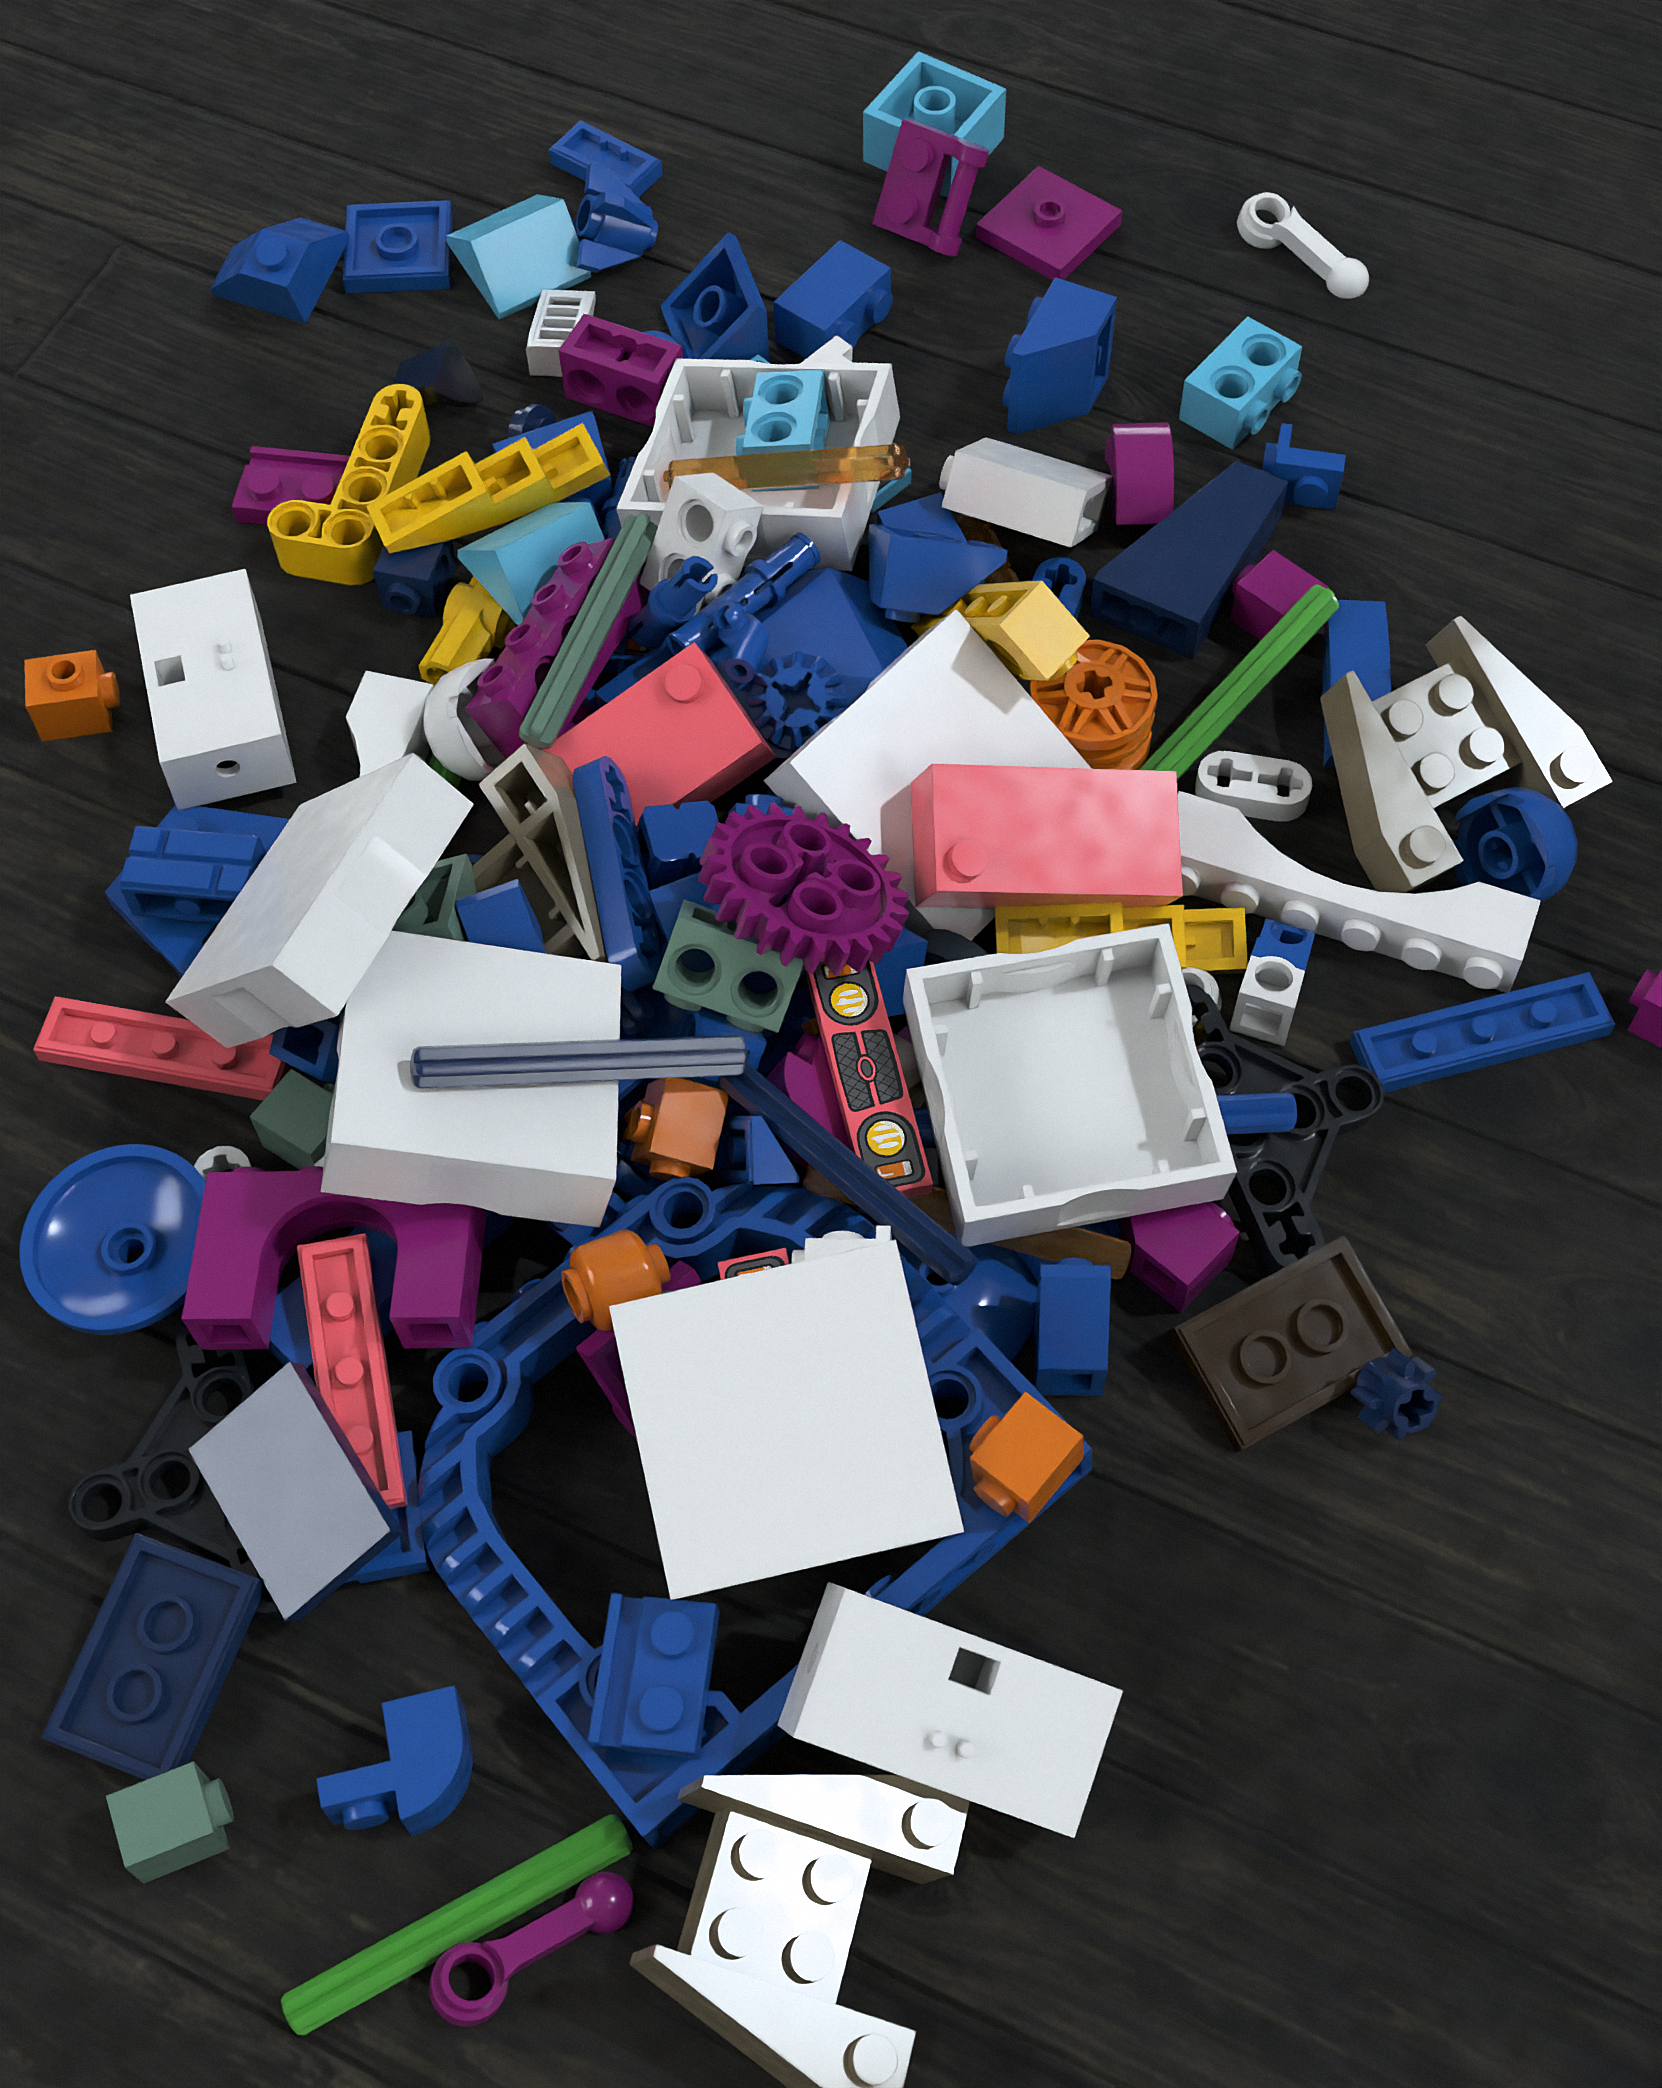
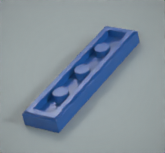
(1483, 1032)

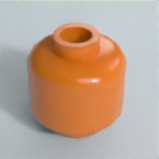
(611, 1273)

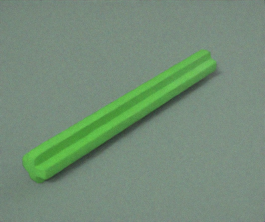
(1244, 682)
(454, 1924)

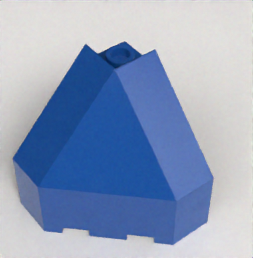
(824, 617)

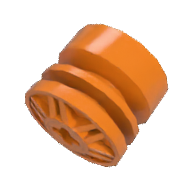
(1103, 705)

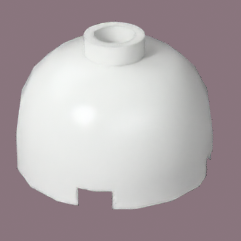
(452, 731)

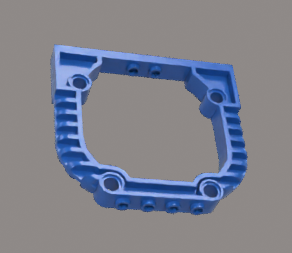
(540, 1334)

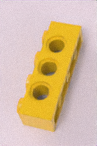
(1021, 626)

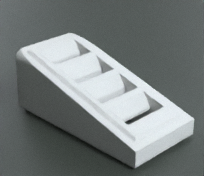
(551, 331)

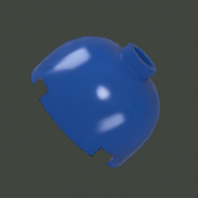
(1516, 843)

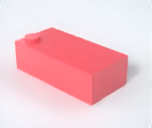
(672, 735)
(1044, 836)

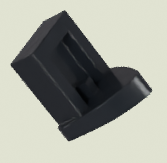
(441, 376)

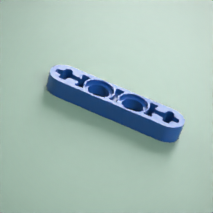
(617, 872)

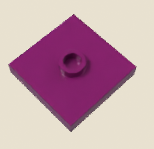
(1048, 224)

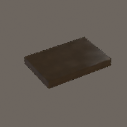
(1288, 1343)

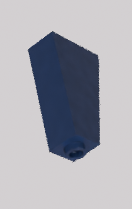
(1184, 568)

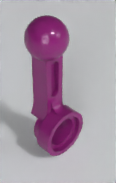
(600, 1906)

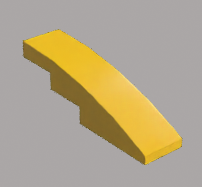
(474, 497)
(1202, 937)

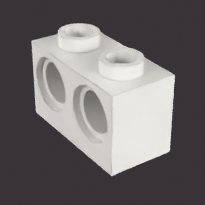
(703, 520)

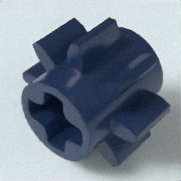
(1397, 1394)

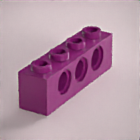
(531, 647)

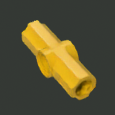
(469, 631)

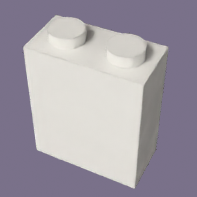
(1024, 491)

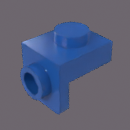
(1311, 475)

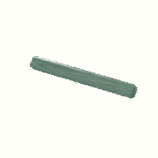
(588, 632)

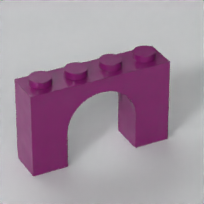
(259, 1218)

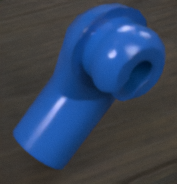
(745, 639)

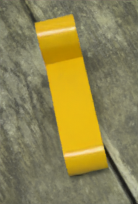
(341, 539)

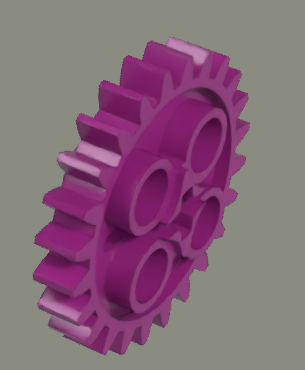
(831, 917)

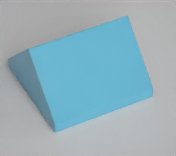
(520, 253)
(525, 553)

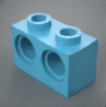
(1241, 383)
(785, 415)

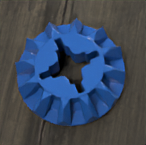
(790, 671)

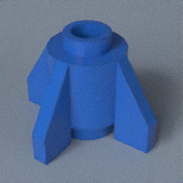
(613, 224)

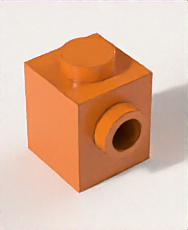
(70, 695)
(677, 1128)
(1023, 1458)

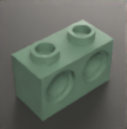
(723, 986)

